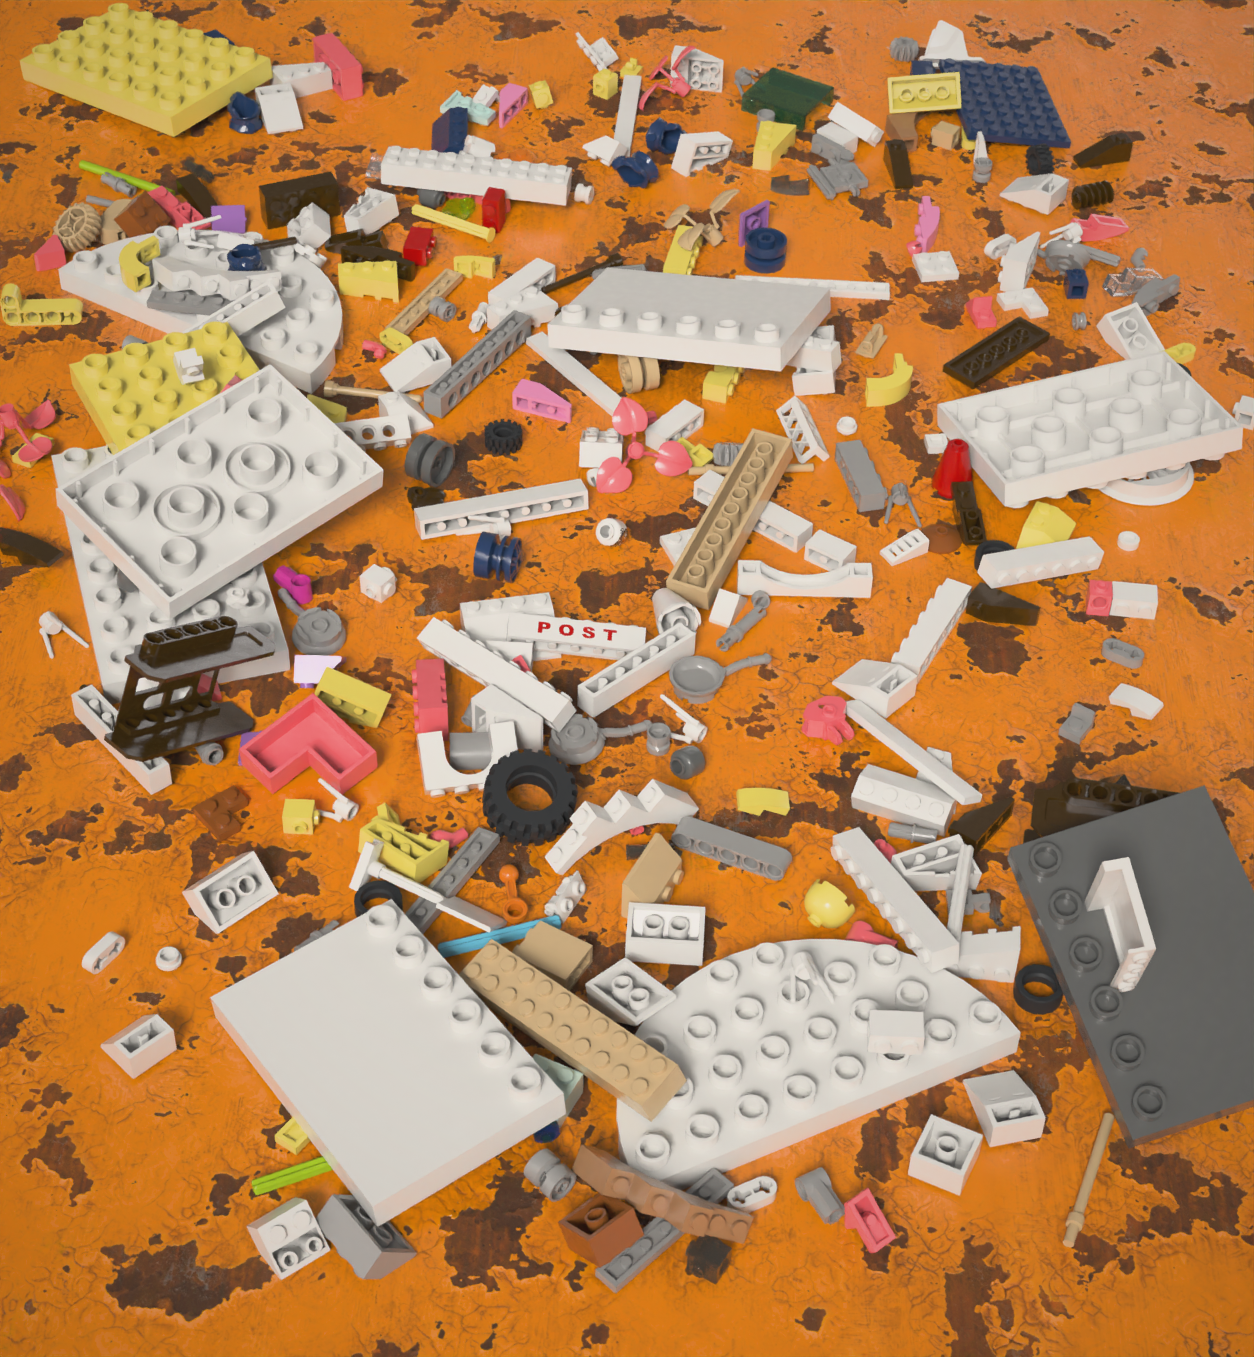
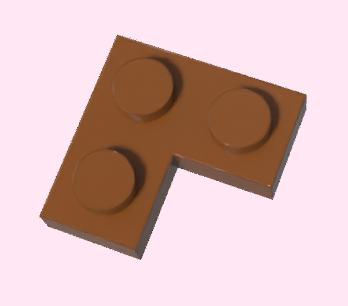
(218, 811)

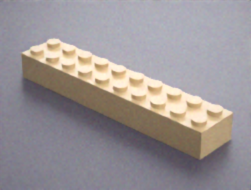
(730, 518)
(573, 1030)

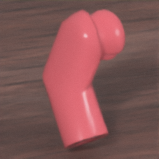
(378, 349)
(453, 838)
(885, 848)

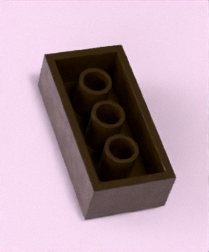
(287, 198)

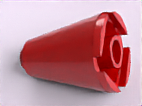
(952, 467)

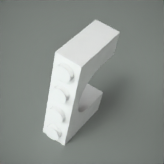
(441, 777)

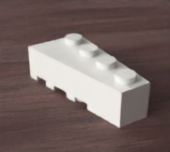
(813, 381)

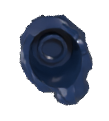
(244, 114)
(663, 136)
(636, 169)
(245, 258)

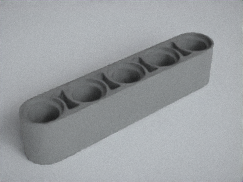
(732, 848)

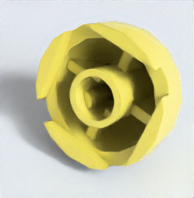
(827, 905)

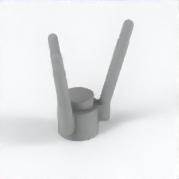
(743, 77)
(900, 496)

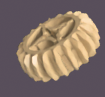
(77, 227)

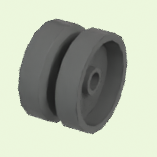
(429, 460)

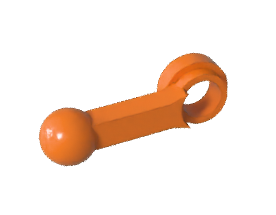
(509, 874)

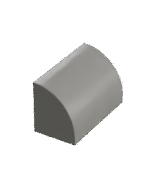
(470, 751)

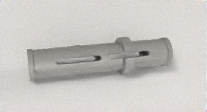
(736, 632)

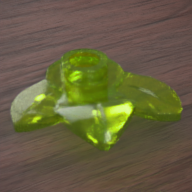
(460, 207)

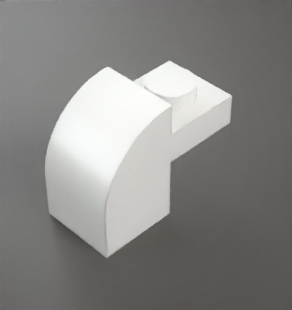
(188, 366)

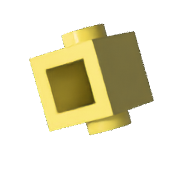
(605, 84)
(540, 94)
(300, 816)

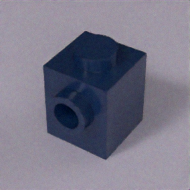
(1075, 284)

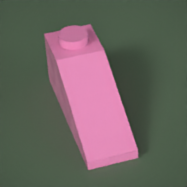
(512, 101)
(541, 401)

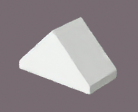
(726, 608)

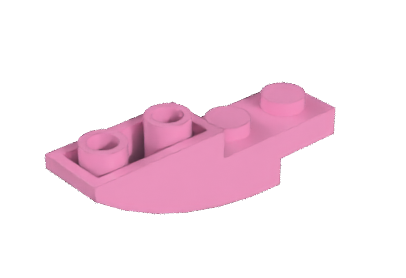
(927, 225)

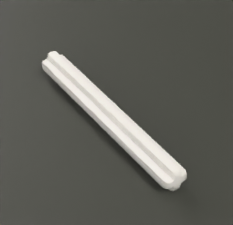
(960, 890)

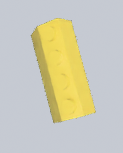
(924, 93)

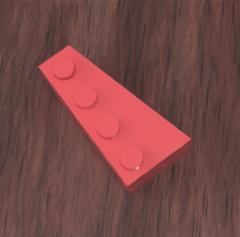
(431, 697)

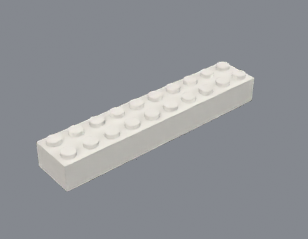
(475, 174)

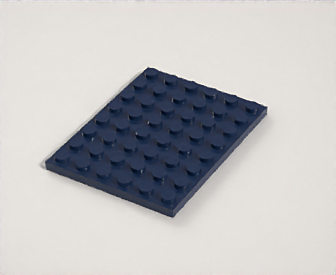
(1006, 104)

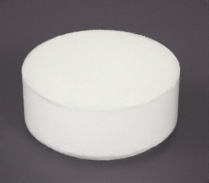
(1128, 541)

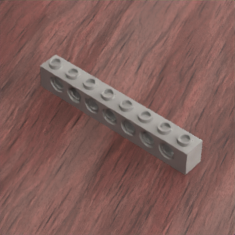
(477, 364)

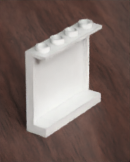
(1119, 896)

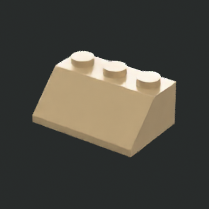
(652, 875)

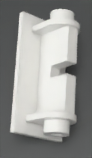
(567, 897)

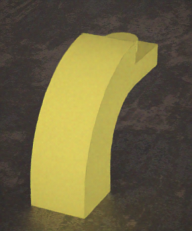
(132, 260)
(891, 388)

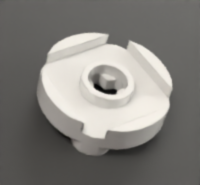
(309, 253)

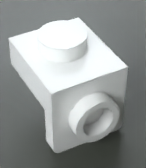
(486, 95)

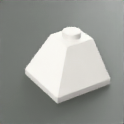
(397, 403)

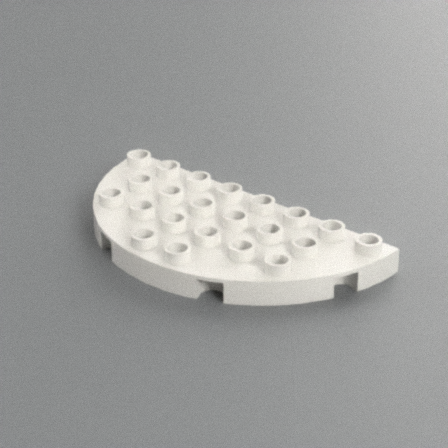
(294, 341)
(788, 1070)

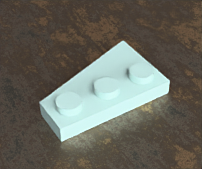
(476, 111)

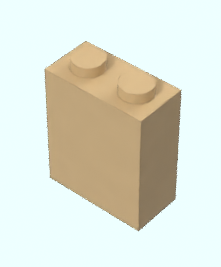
(555, 954)

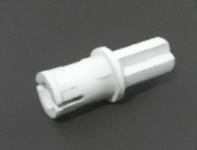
(479, 317)

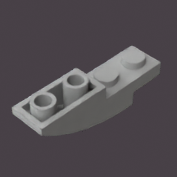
(1156, 292)

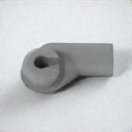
(1138, 256)

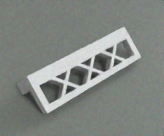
(804, 425)

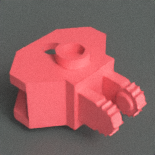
(827, 722)

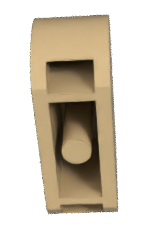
(110, 230)

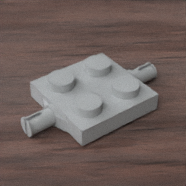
(844, 177)

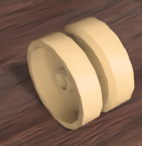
(638, 373)

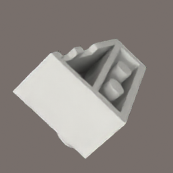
(933, 865)
(988, 955)

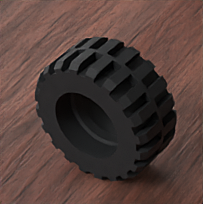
(536, 770)

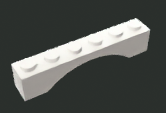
(846, 581)

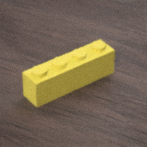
(681, 260)

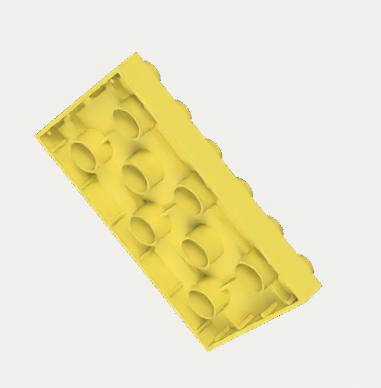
(146, 69)
(139, 387)

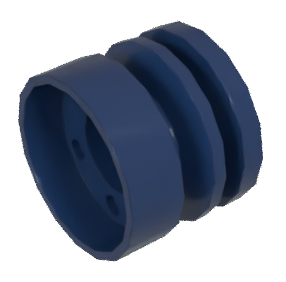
(493, 556)

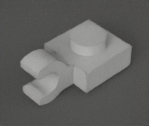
(976, 901)

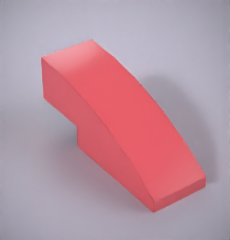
(1100, 227)

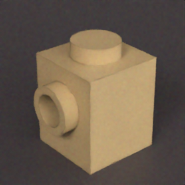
(945, 135)

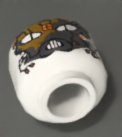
(611, 532)

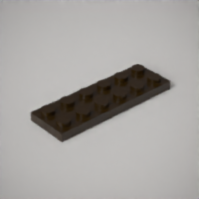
(996, 352)

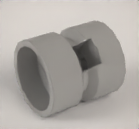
(550, 1175)

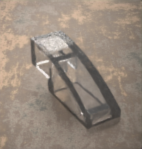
(1129, 281)

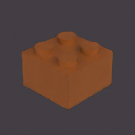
(141, 216)
(601, 1229)

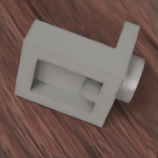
(1077, 724)

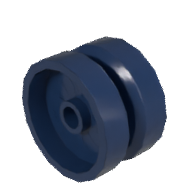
(765, 250)

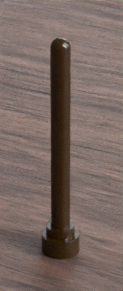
(612, 261)

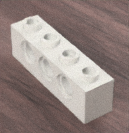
(397, 424)

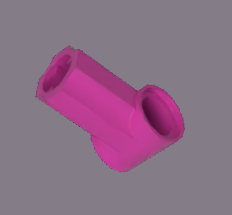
(296, 584)

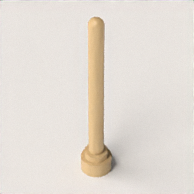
(333, 389)

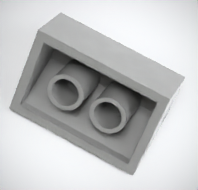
(368, 1248)

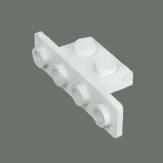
(599, 52)

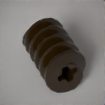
(1092, 194)

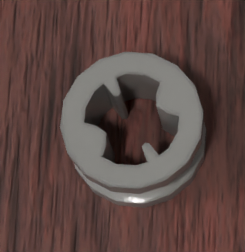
(1079, 321)

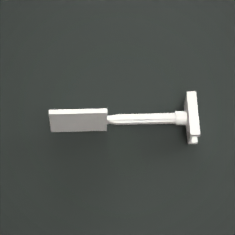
(369, 866)

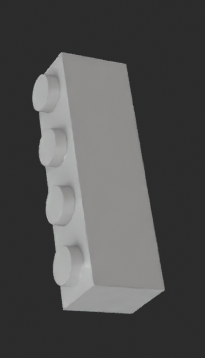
(860, 475)

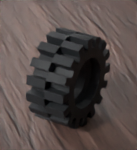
(1039, 160)
(503, 437)

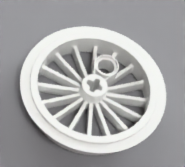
(1161, 488)

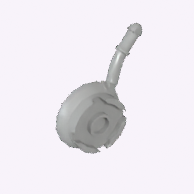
(1064, 256)
(316, 630)
(701, 677)
(584, 741)

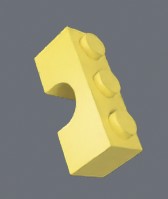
(721, 383)

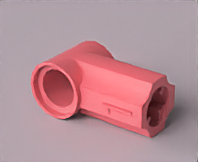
(864, 932)

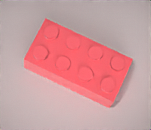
(344, 67)

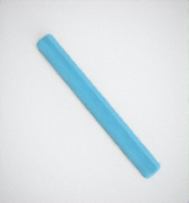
(500, 935)

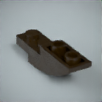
(360, 254)
(966, 513)

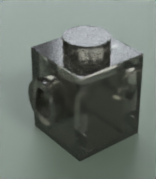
(708, 1258)

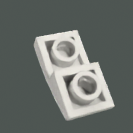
(1140, 702)

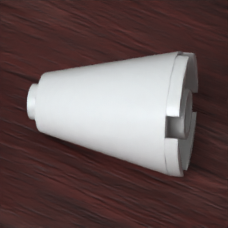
(672, 609)

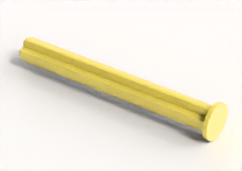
(454, 222)

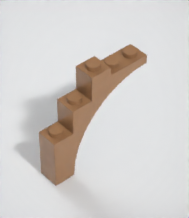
(902, 127)
(658, 1199)

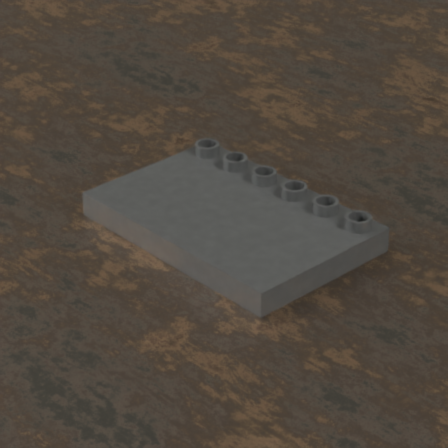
(1185, 1034)

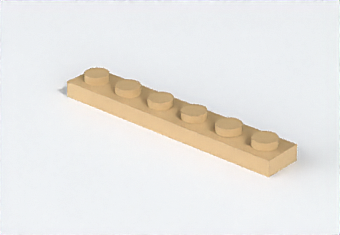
(419, 307)

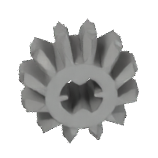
(904, 49)
(726, 452)

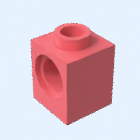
(1099, 597)

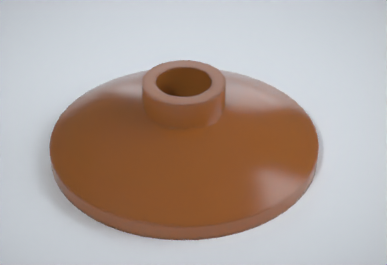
(942, 538)

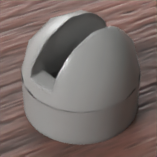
(763, 599)

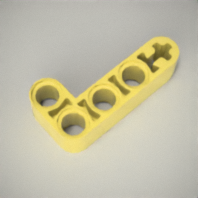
(38, 311)

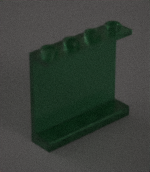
(786, 95)

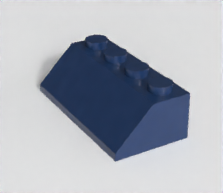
(450, 131)

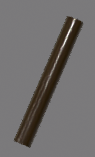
(276, 243)

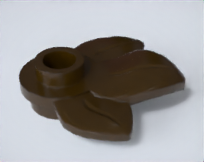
(422, 497)

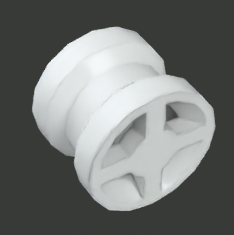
(584, 193)

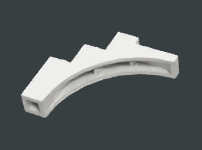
(206, 281)
(623, 812)

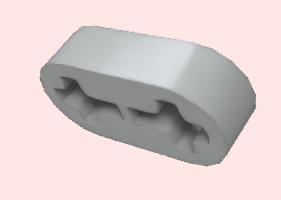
(1122, 653)

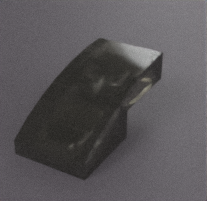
(785, 186)

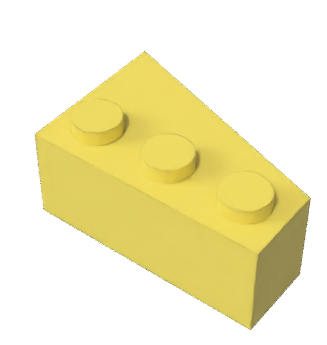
(771, 143)
(370, 279)
(352, 698)
(405, 852)

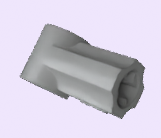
(818, 1191)

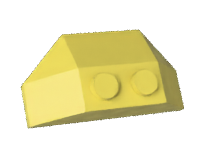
(1045, 526)

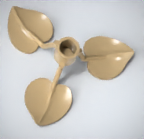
(709, 231)

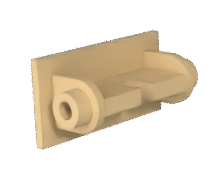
(872, 342)

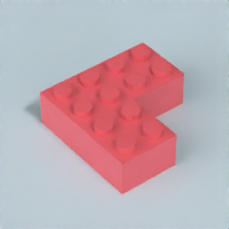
(305, 738)

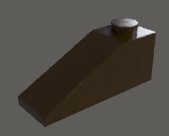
(1107, 151)
(898, 164)
(1000, 607)
(982, 823)

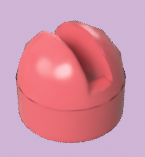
(913, 247)

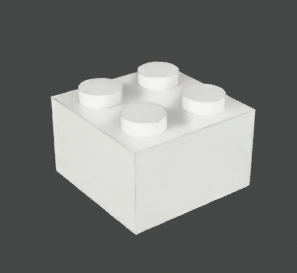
(945, 1154)

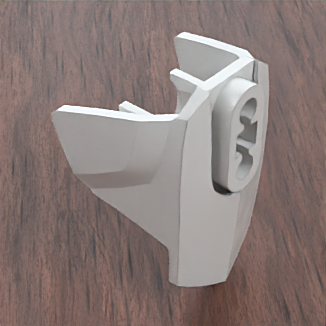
(946, 43)

